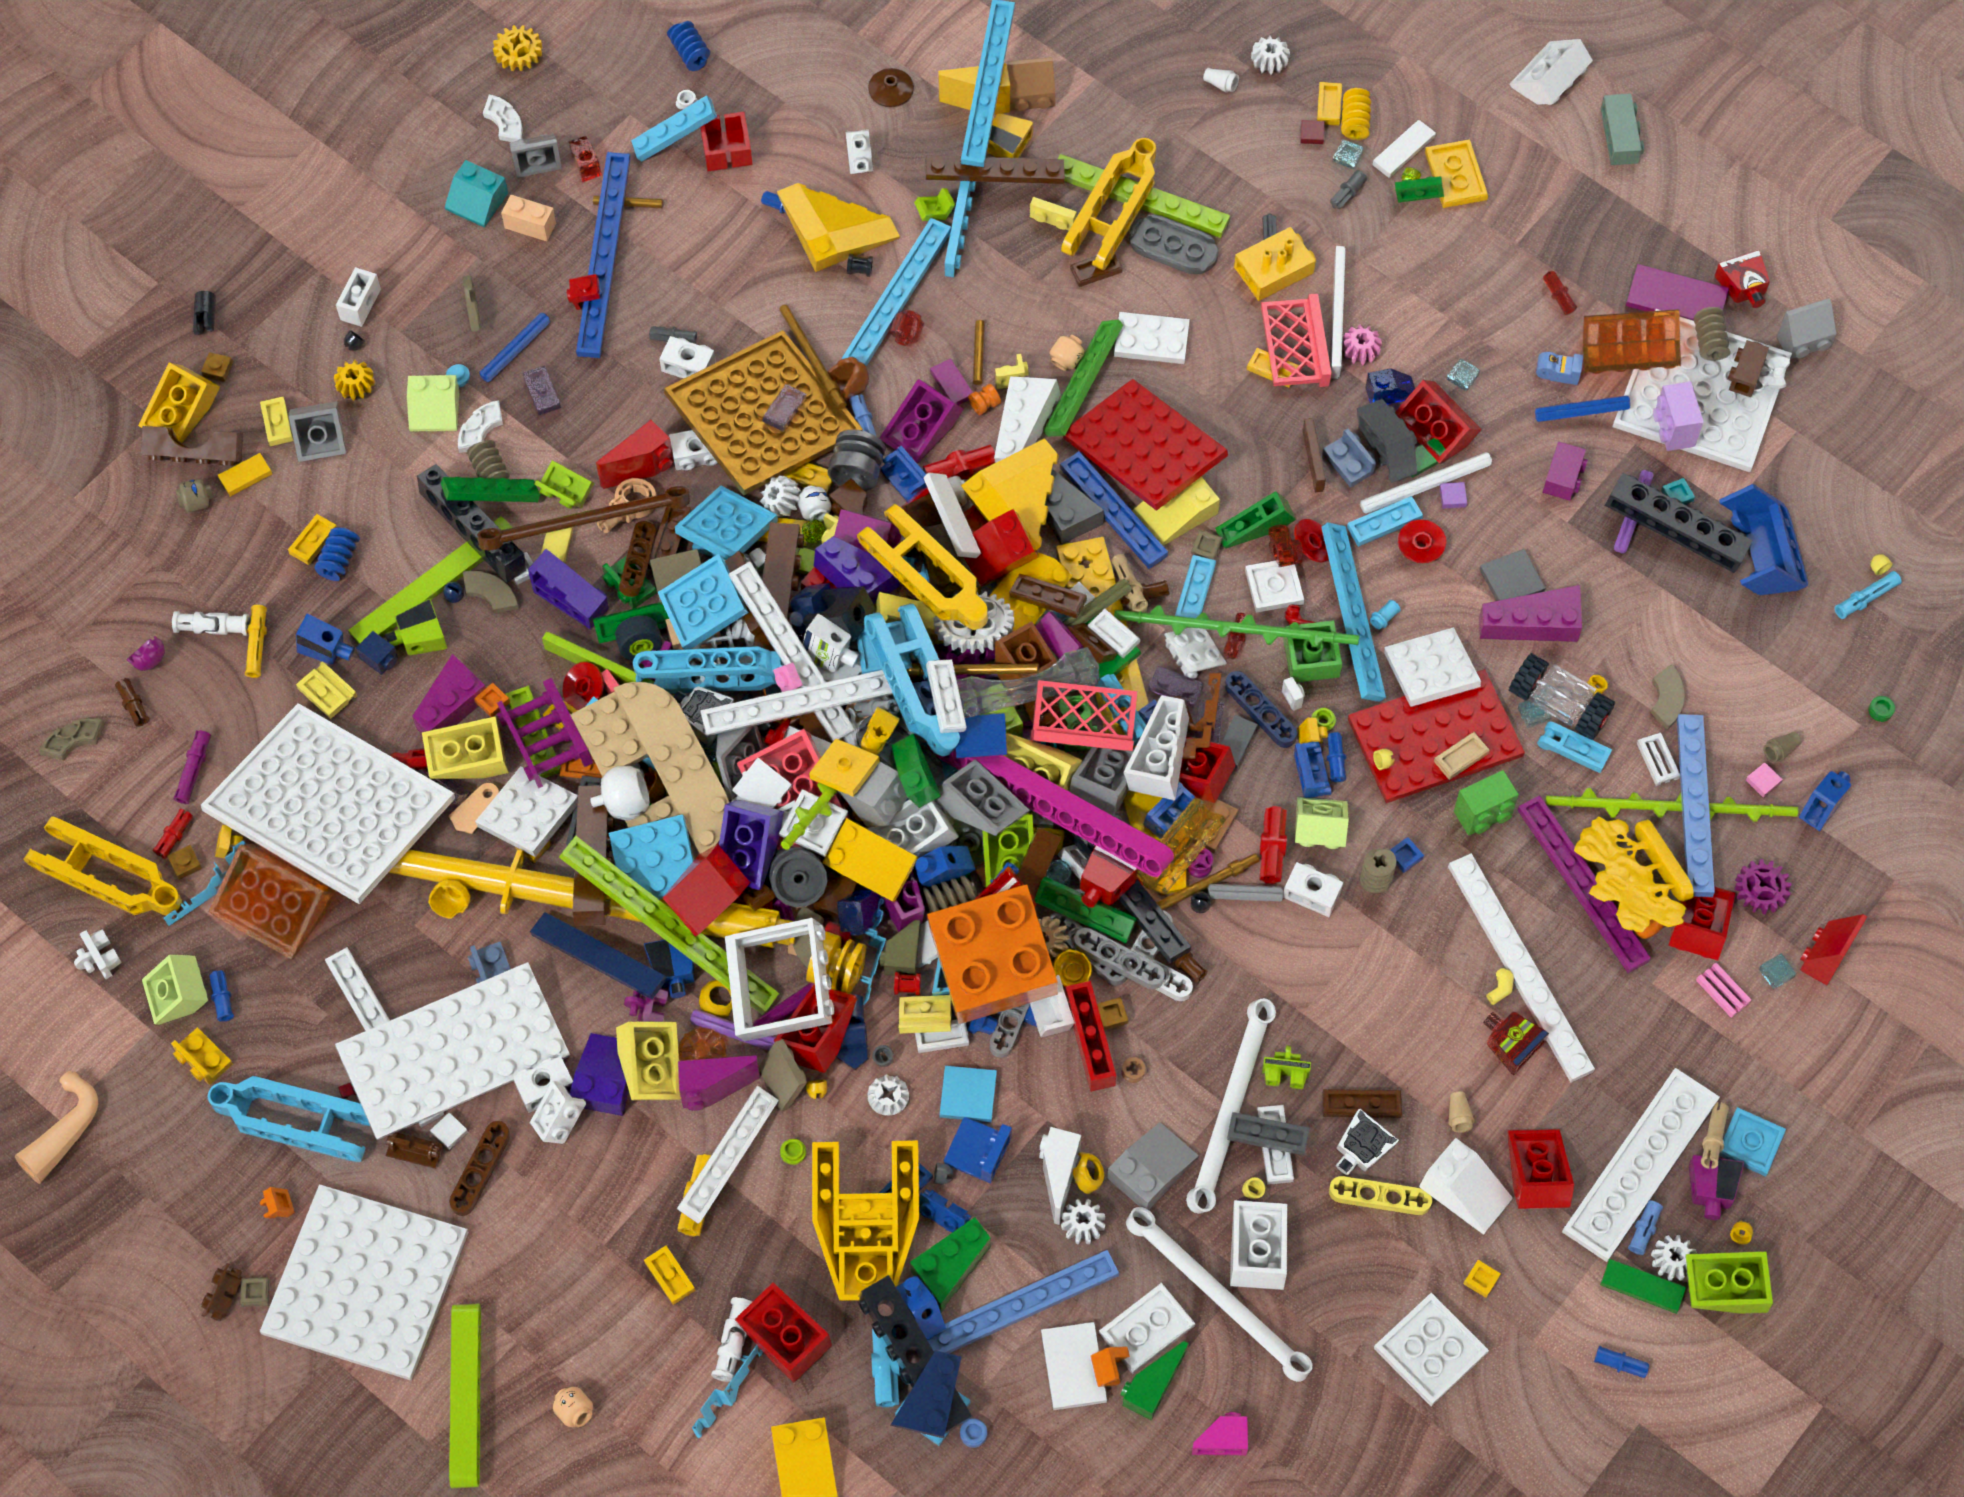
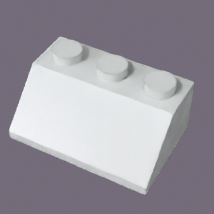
(1552, 71)

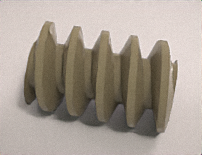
(1711, 334)
(486, 460)
(1378, 870)
(949, 895)

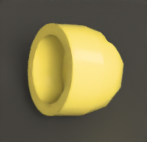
(1880, 564)
(1383, 758)
(1256, 1185)

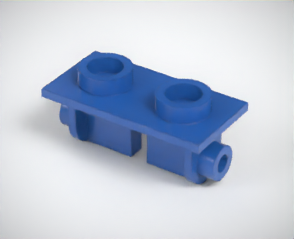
(933, 1207)

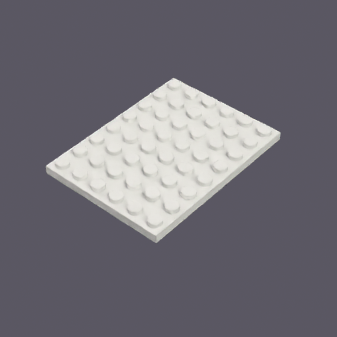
(328, 803)

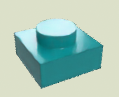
(1679, 490)

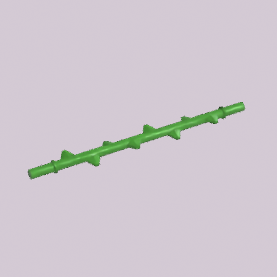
(1247, 626)

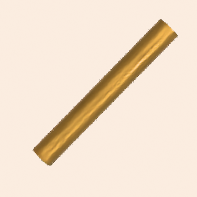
(636, 202)
(978, 352)

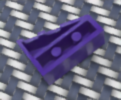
(853, 567)
(566, 589)

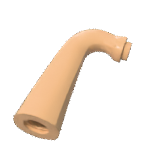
(46, 1152)

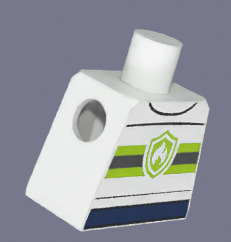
(828, 645)

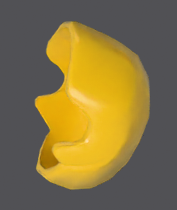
(449, 898)
(1072, 967)

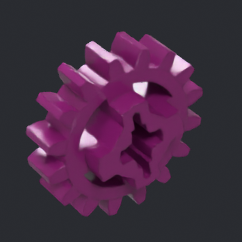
(1760, 876)

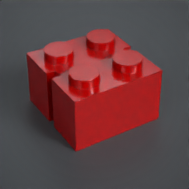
(729, 146)

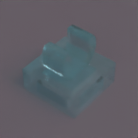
(1532, 714)

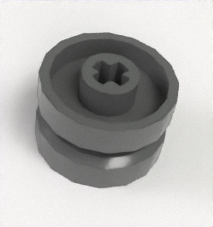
(804, 888)

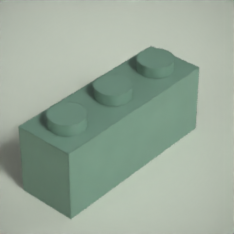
(1621, 129)

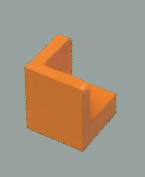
(1105, 1365)

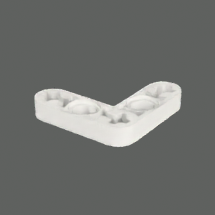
(1178, 978)

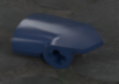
(854, 1044)

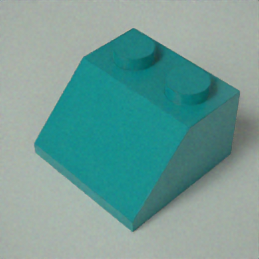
(476, 193)

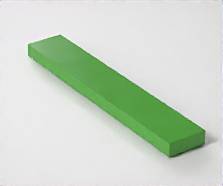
(1083, 378)

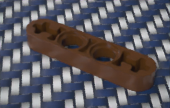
(637, 558)
(483, 1169)

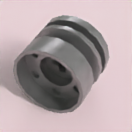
(856, 457)

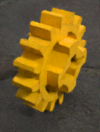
(517, 48)

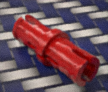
(173, 833)

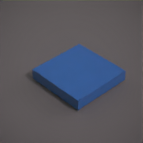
(983, 736)

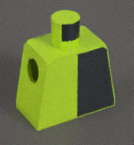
(418, 630)

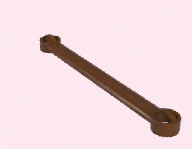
(494, 538)

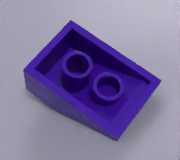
(750, 838)
(601, 1077)

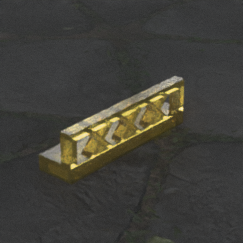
(1183, 831)

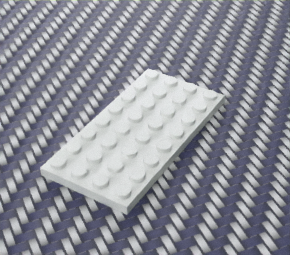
(451, 1050)

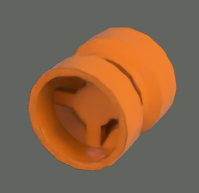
(984, 399)

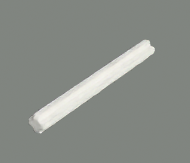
(1425, 483)

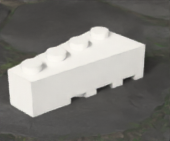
(1025, 413)
(1159, 753)

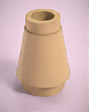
(1460, 1114)

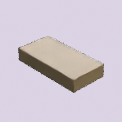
(1461, 755)

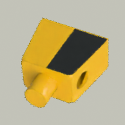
(1009, 136)

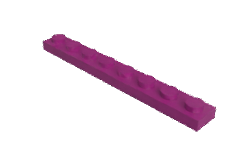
(1580, 881)

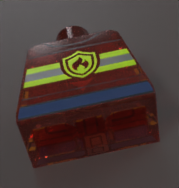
(1514, 1039)

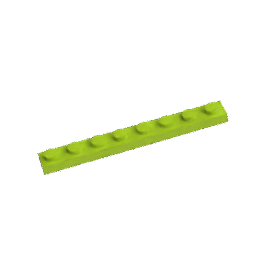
(1157, 202)

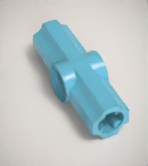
(1111, 681)
(885, 1374)

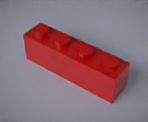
(1091, 1036)

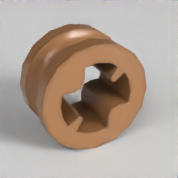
(1140, 1073)

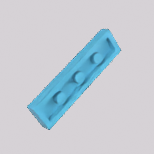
(674, 128)

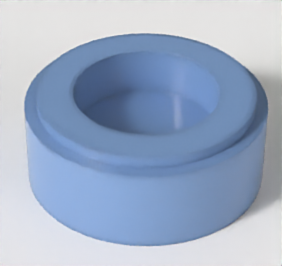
(973, 1433)

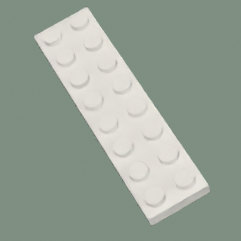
(1640, 1165)

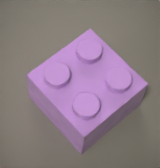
(1678, 416)

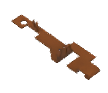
(1209, 716)

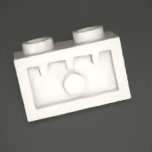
(556, 1114)

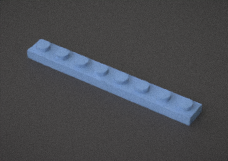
(1695, 804)
(1025, 1303)

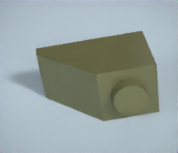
(902, 951)

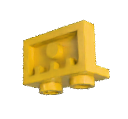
(202, 1055)

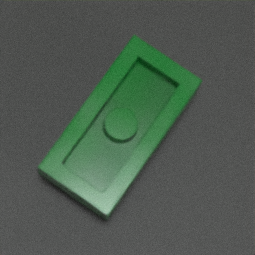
(1419, 189)

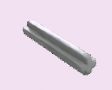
(1245, 892)

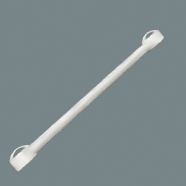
(1231, 1103)
(1219, 1294)

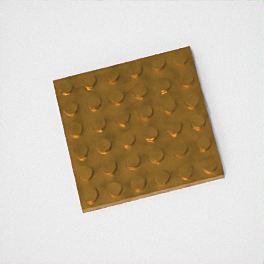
(728, 406)

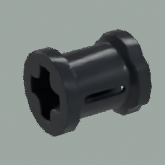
(859, 265)

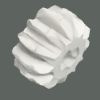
(1270, 55)
(780, 496)
(1083, 1230)
(1668, 1249)

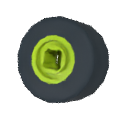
(637, 635)

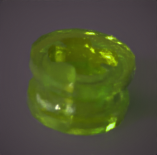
(809, 527)

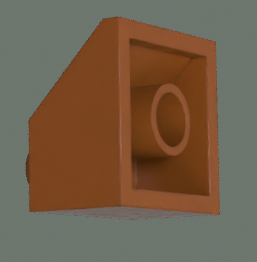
(1023, 647)

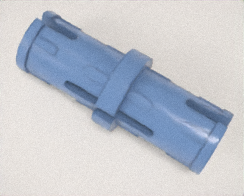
(1645, 1227)

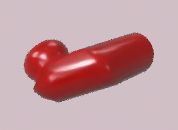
(1292, 615)

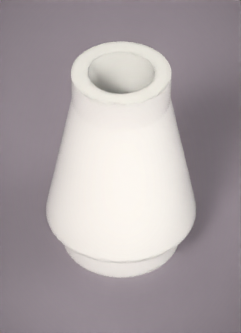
(1222, 79)

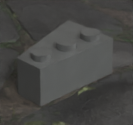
(1390, 437)
(1070, 511)

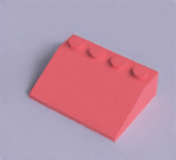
(793, 760)

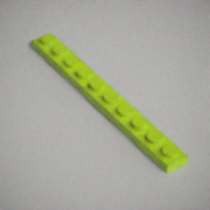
(661, 919)

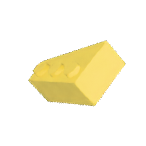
(888, 607)

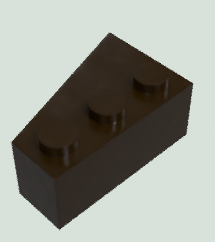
(936, 575)

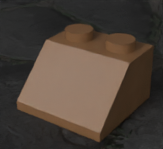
(1031, 83)

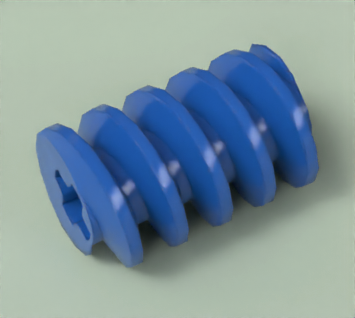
(689, 45)
(336, 553)

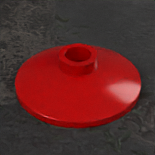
(1425, 533)
(1312, 540)
(576, 683)
(777, 735)

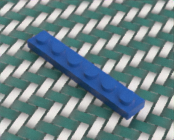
(1116, 512)

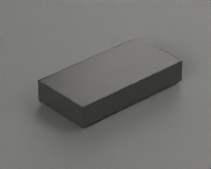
(1239, 737)

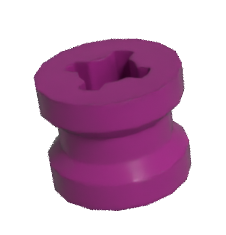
(1204, 858)

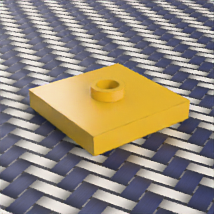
(844, 767)

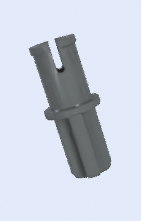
(1348, 189)
(663, 334)

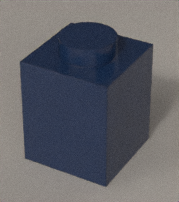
(377, 653)

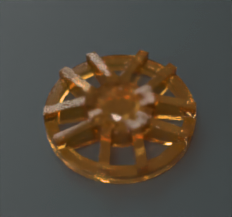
(701, 1049)

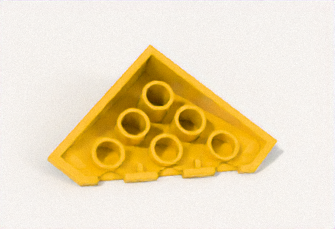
(832, 227)
(1016, 484)

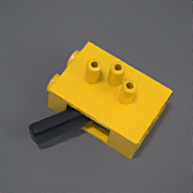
(1274, 261)

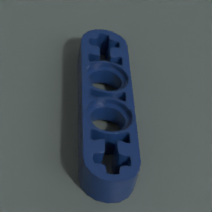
(1263, 707)

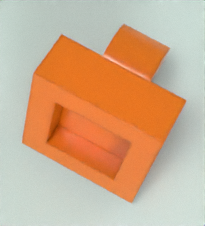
(488, 699)
(278, 1203)

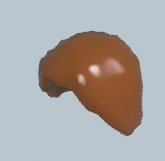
(850, 376)

